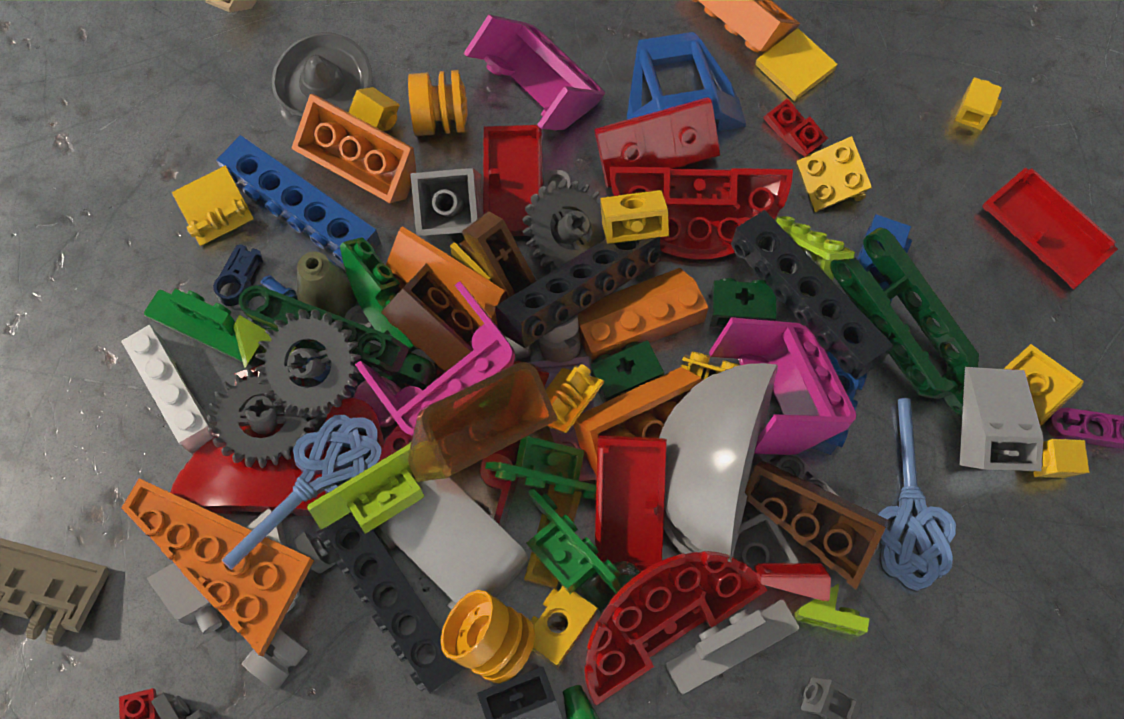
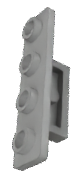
(732, 645)

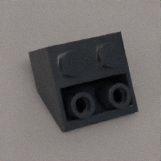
(521, 698)

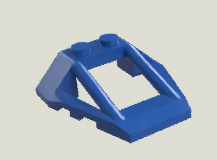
(677, 49)

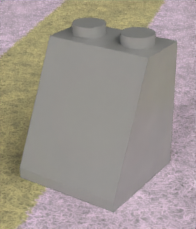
(446, 200)

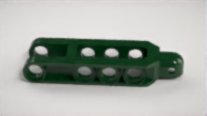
(875, 304)
(391, 357)

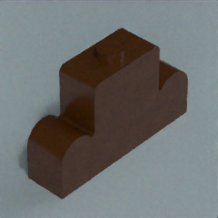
(497, 254)

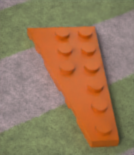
(251, 594)

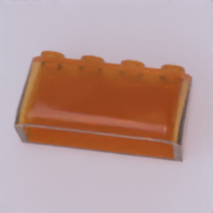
(478, 421)

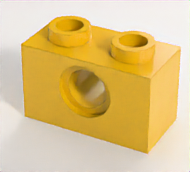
(634, 216)
(577, 612)

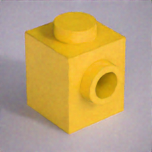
(979, 104)
(374, 108)
(1063, 459)

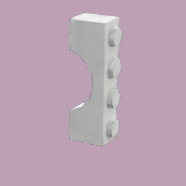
(168, 388)

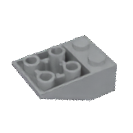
(999, 421)

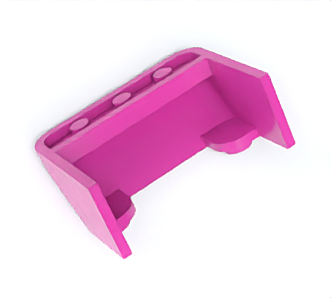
(538, 67)
(490, 355)
(804, 385)

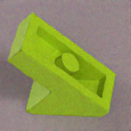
(248, 338)
(824, 615)

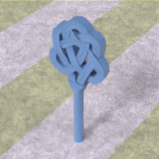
(332, 468)
(919, 529)

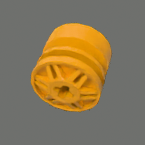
(437, 103)
(487, 637)

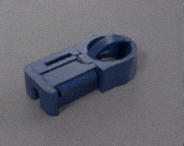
(239, 271)

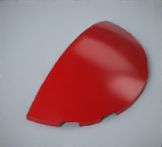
(706, 203)
(228, 486)
(660, 609)

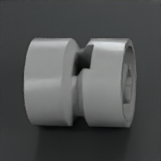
(562, 342)
(273, 666)

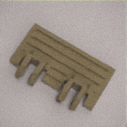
(51, 582)

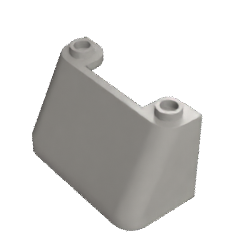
(455, 542)

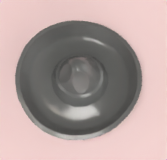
(321, 66)

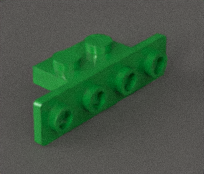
(197, 320)
(546, 463)
(564, 553)

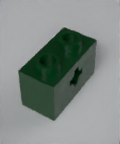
(727, 304)
(635, 358)

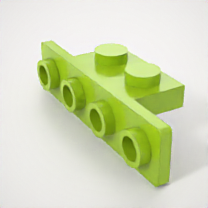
(815, 244)
(371, 495)

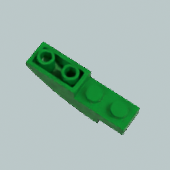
(372, 285)

